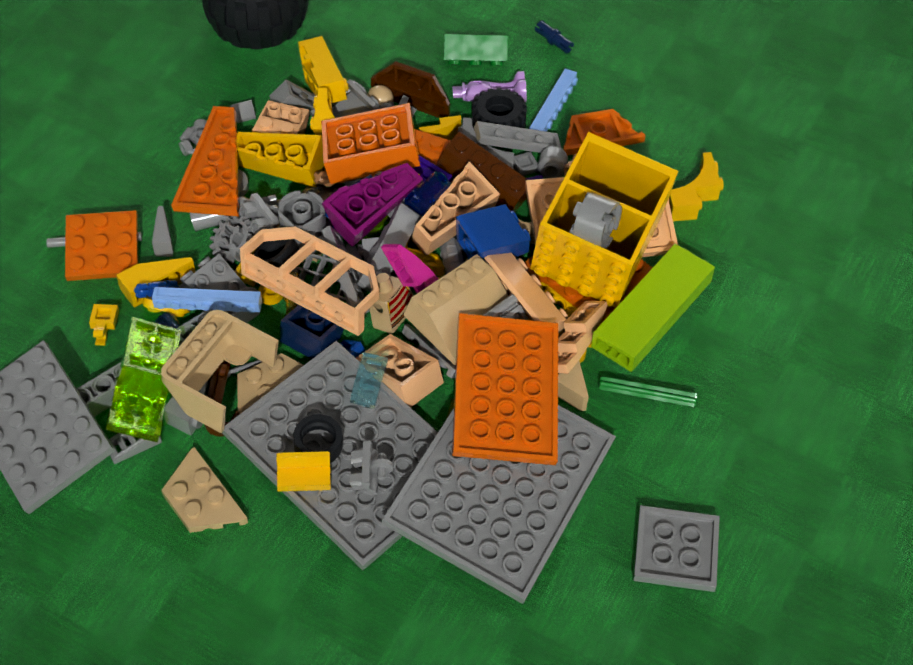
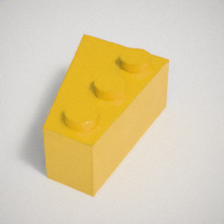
(321, 69)

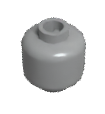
(552, 162)

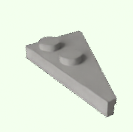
(427, 347)

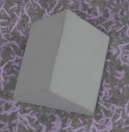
(244, 111)

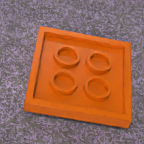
(100, 244)

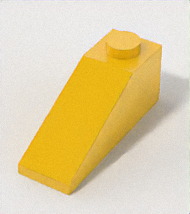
(152, 272)

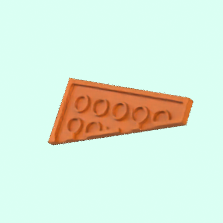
(212, 173)

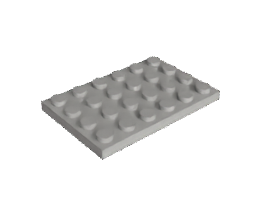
(45, 429)

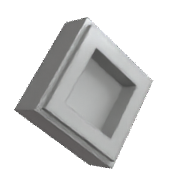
(525, 164)

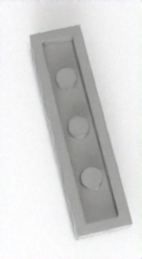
(514, 137)

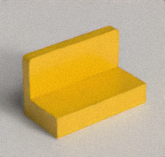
(303, 471)

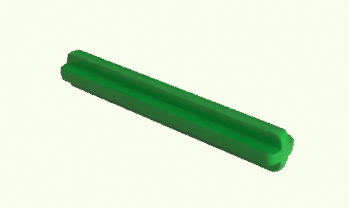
(648, 391)

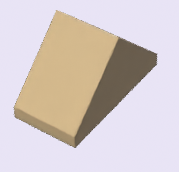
(573, 388)

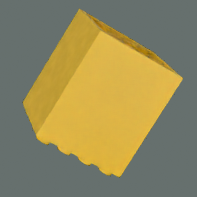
(618, 174)

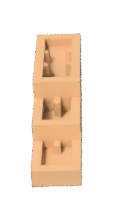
(579, 333)

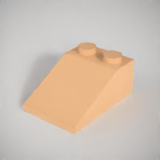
(409, 370)

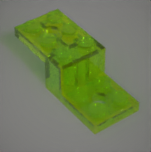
(139, 381)

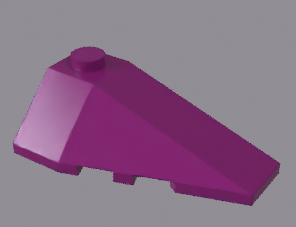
(365, 204)

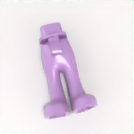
(474, 88)

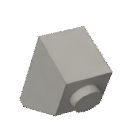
(293, 95)

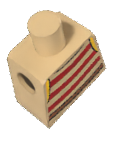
(393, 300)

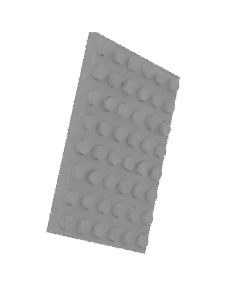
(325, 388)
(498, 514)

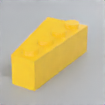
(282, 155)

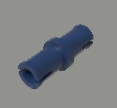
(554, 37)

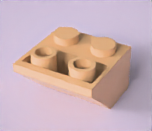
(282, 119)

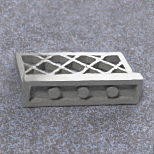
(349, 288)

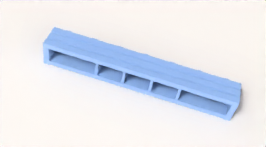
(555, 101)
(207, 299)

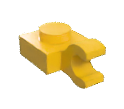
(101, 319)

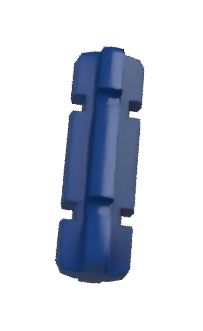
(143, 290)

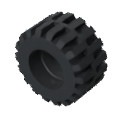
(499, 108)

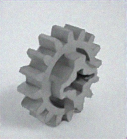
(231, 237)

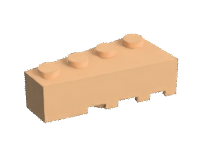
(466, 194)

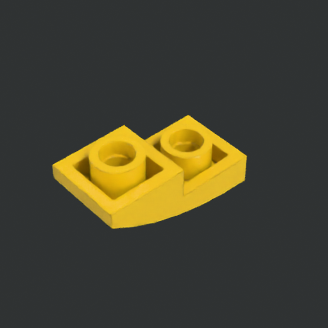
(446, 129)

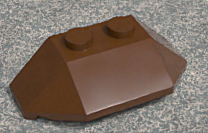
(421, 87)

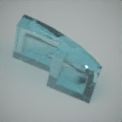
(369, 380)

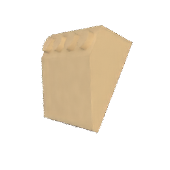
(465, 290)

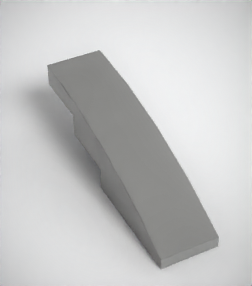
(396, 232)

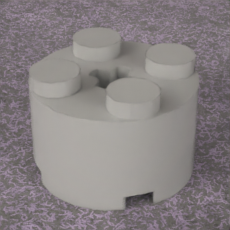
(303, 212)
(596, 219)

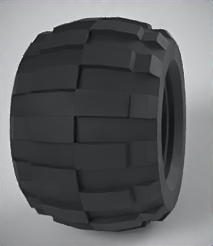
(255, 22)

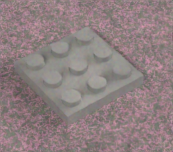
(677, 548)

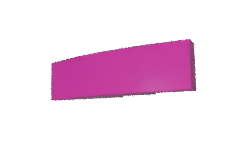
(409, 267)

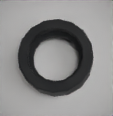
(276, 251)
(318, 422)

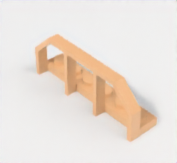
(302, 293)

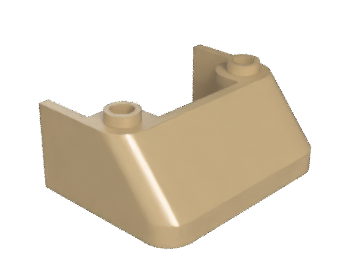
(202, 352)

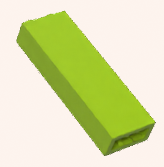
(652, 307)

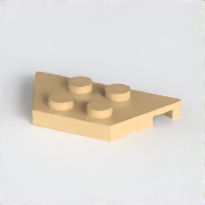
(262, 378)
(200, 496)

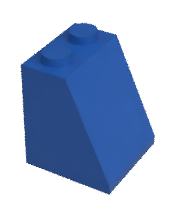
(491, 233)

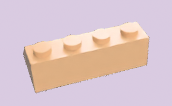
(526, 288)

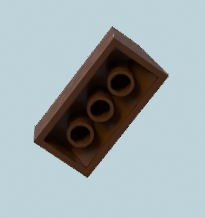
(501, 176)

